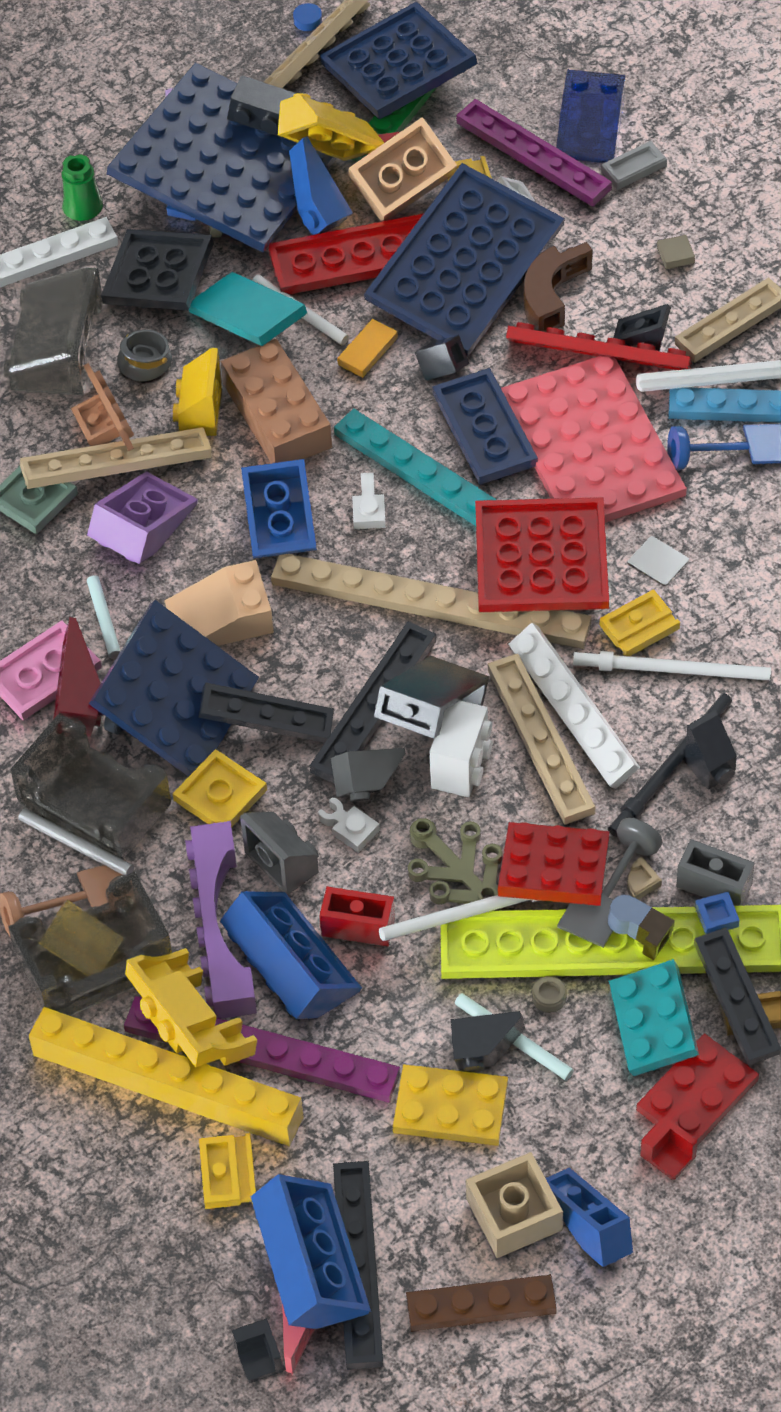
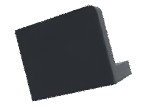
(442, 357)
(257, 1350)

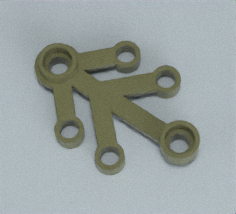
(456, 869)

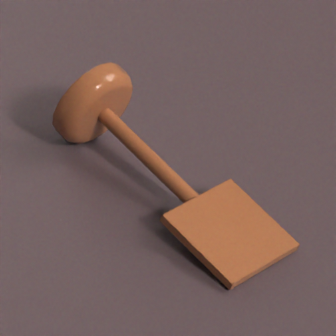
(93, 881)

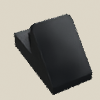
(644, 327)

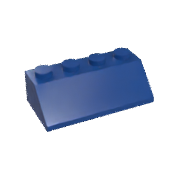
(289, 953)
(309, 1252)

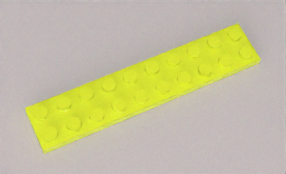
(533, 946)

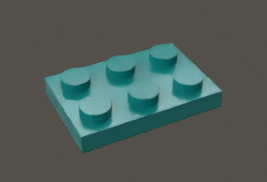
(653, 1018)

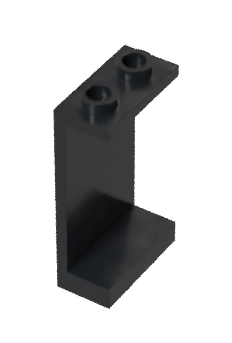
(424, 693)

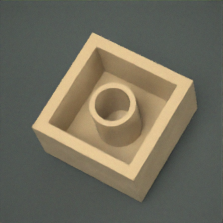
(514, 1205)

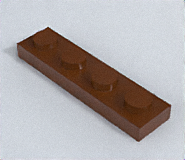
(481, 1303)

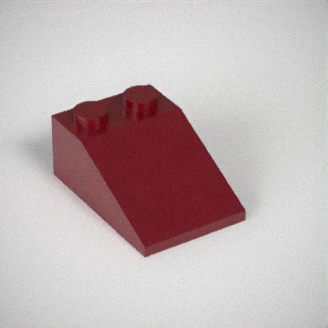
(77, 680)

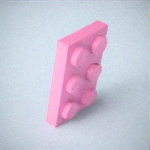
(32, 672)

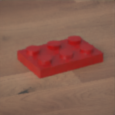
(699, 1089)

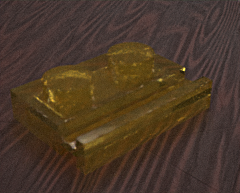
(80, 939)

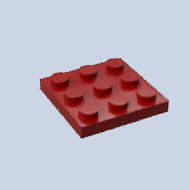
(554, 863)

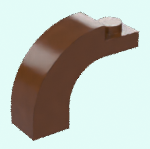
(542, 278)

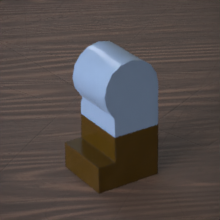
(641, 923)

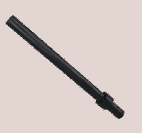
(635, 806)

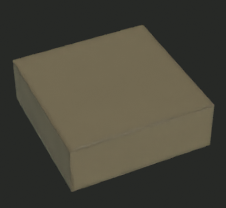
(675, 252)

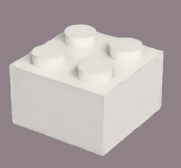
(461, 749)

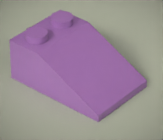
(139, 517)

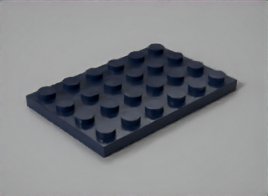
(464, 258)

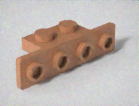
(101, 415)

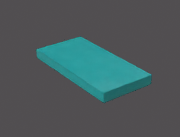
(247, 308)

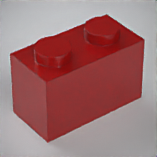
(356, 915)

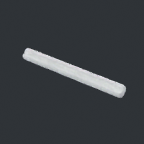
(708, 376)

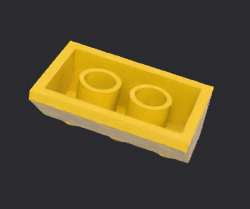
(327, 128)

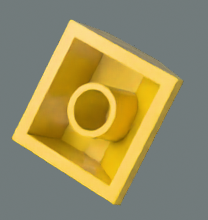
(199, 394)

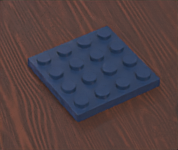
(398, 60)
(159, 688)

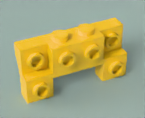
(182, 1013)

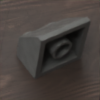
(278, 849)

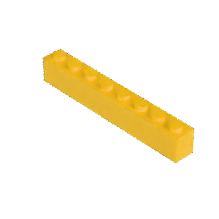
(166, 1076)

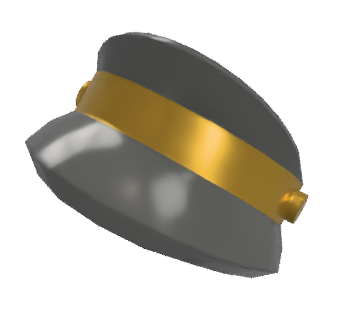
(144, 355)

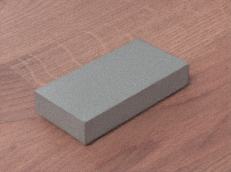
(634, 165)

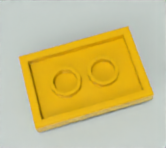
(450, 1105)

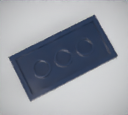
(484, 426)

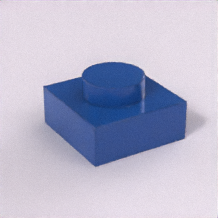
(717, 913)

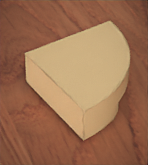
(642, 879)

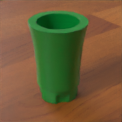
(80, 189)

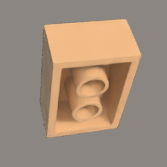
(402, 170)

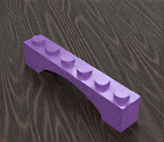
(231, 983)

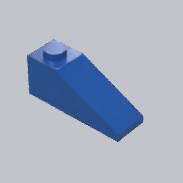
(316, 193)
(591, 1218)

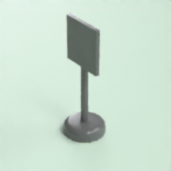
(591, 920)

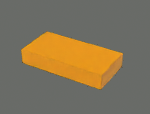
(367, 348)

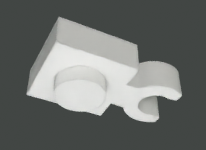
(350, 827)

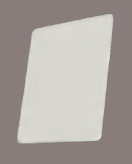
(658, 560)

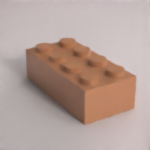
(276, 403)

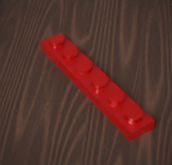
(587, 345)

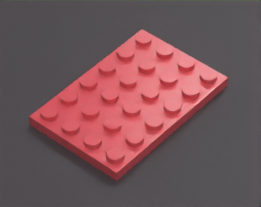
(594, 438)

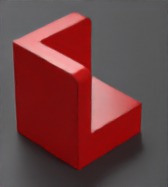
(668, 1148)

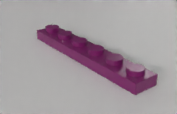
(534, 152)

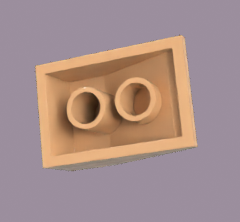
(226, 605)

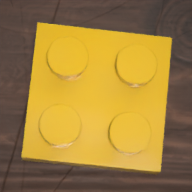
(219, 790)

